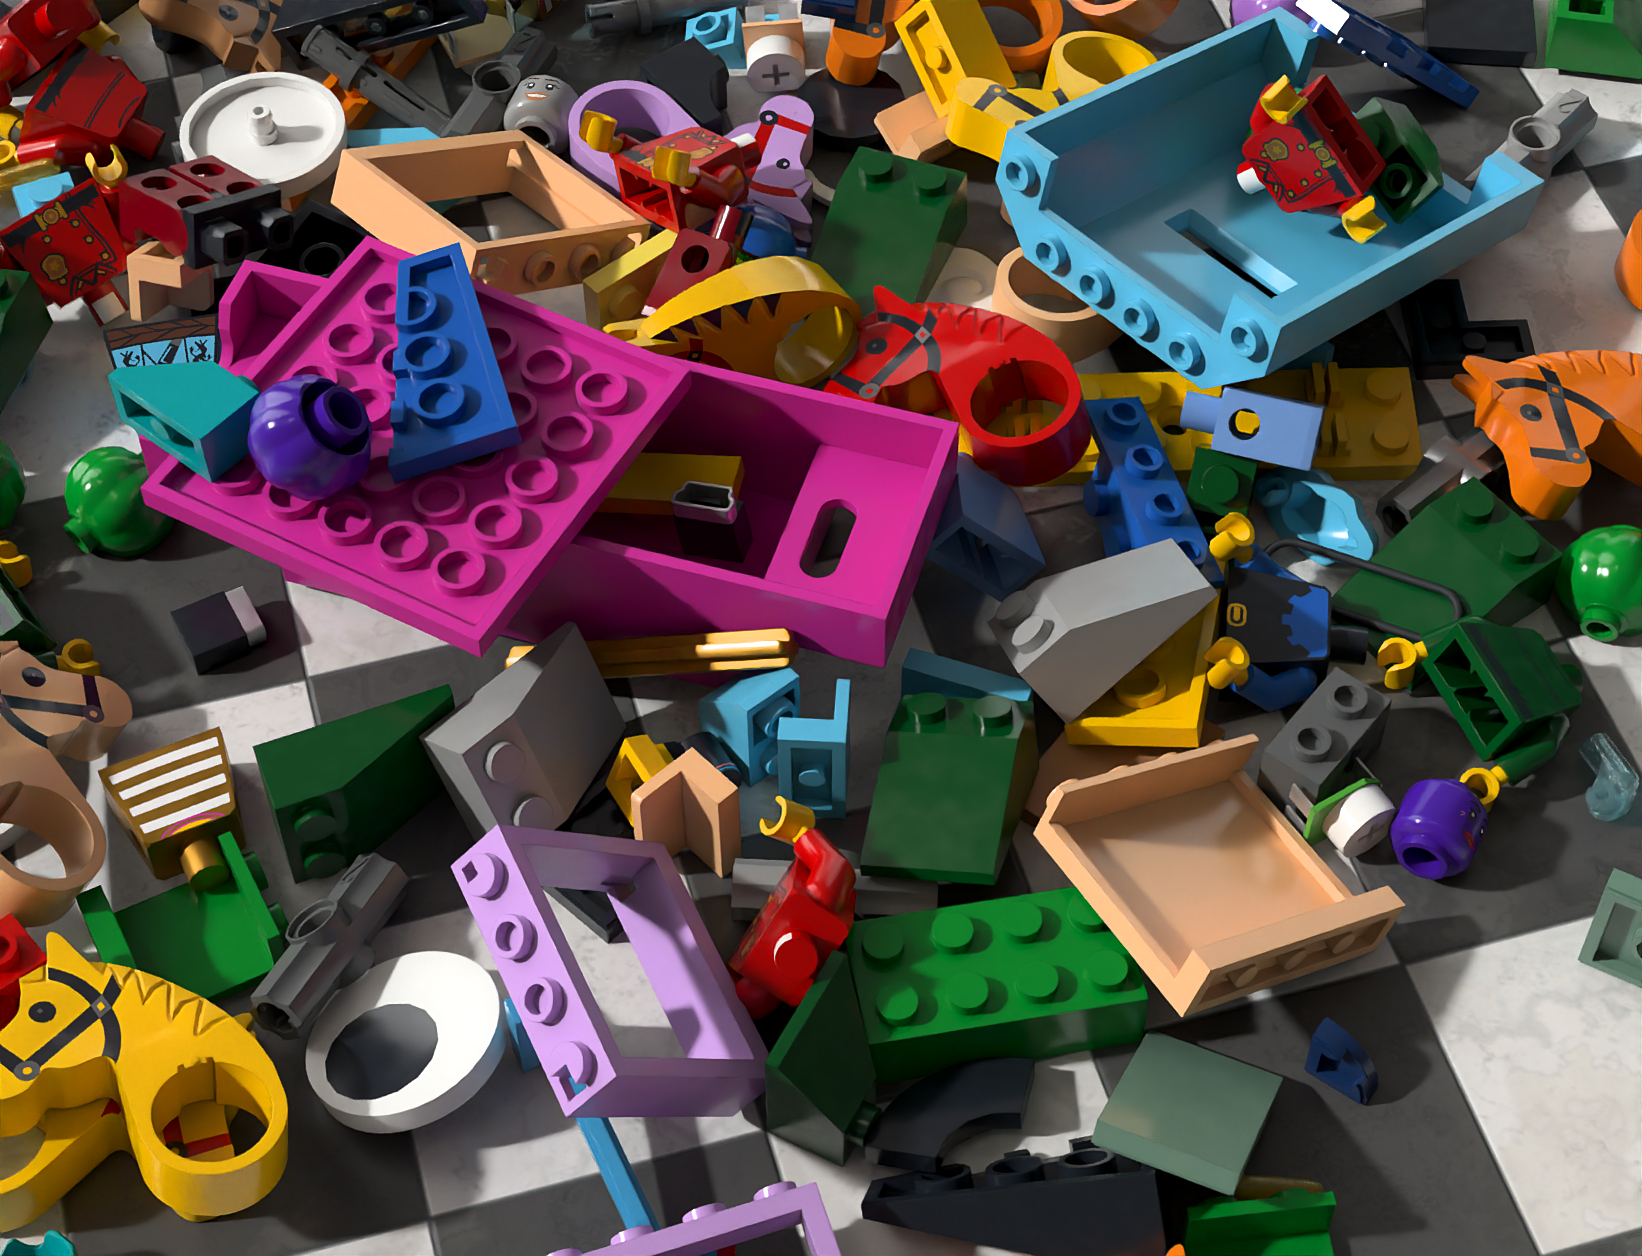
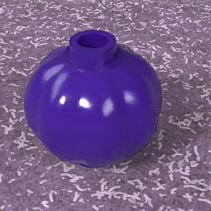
(310, 437)

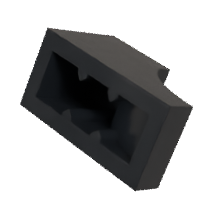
(693, 80)

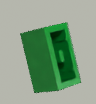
(1595, 37)

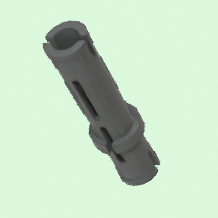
(360, 74)

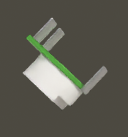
(1350, 819)

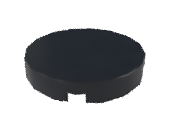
(847, 112)

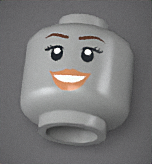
(542, 111)

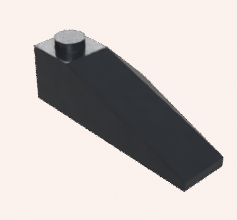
(1036, 1206)

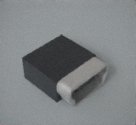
(711, 522)
(218, 629)

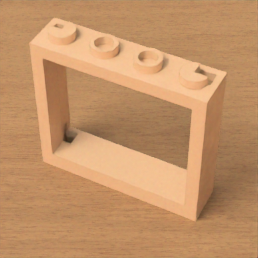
(389, 184)

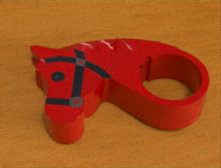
(970, 366)

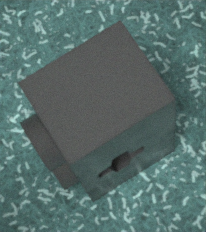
(1323, 740)

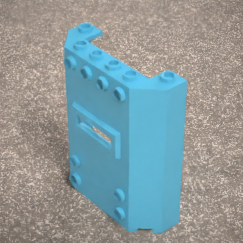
(1157, 154)

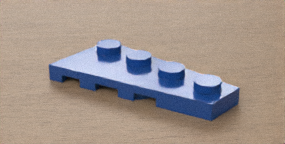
(1385, 48)
(445, 370)

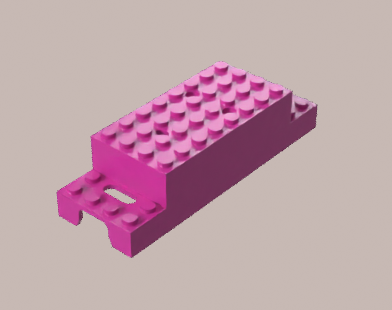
(800, 462)

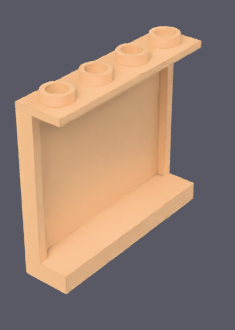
(1207, 876)

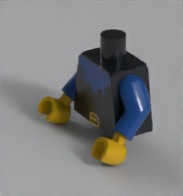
(1273, 627)

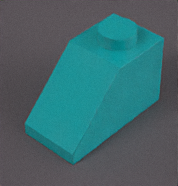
(189, 411)

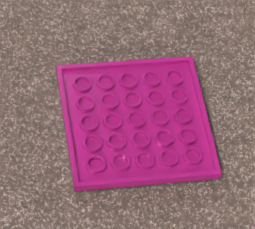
(466, 540)

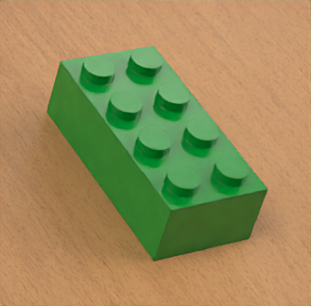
(992, 983)

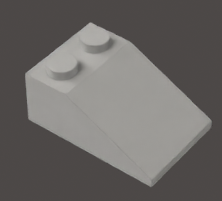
(1098, 621)
(528, 738)

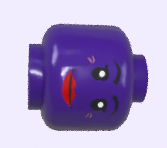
(1438, 828)

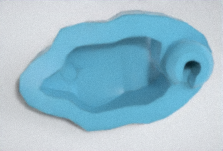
(1317, 511)

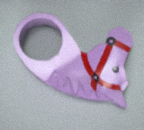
(781, 132)

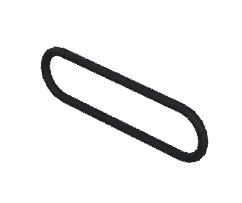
(1376, 568)

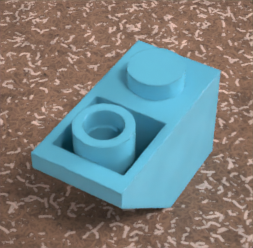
(747, 716)

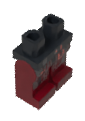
(204, 216)

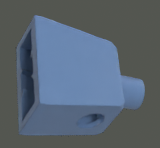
(1286, 433)
(985, 534)

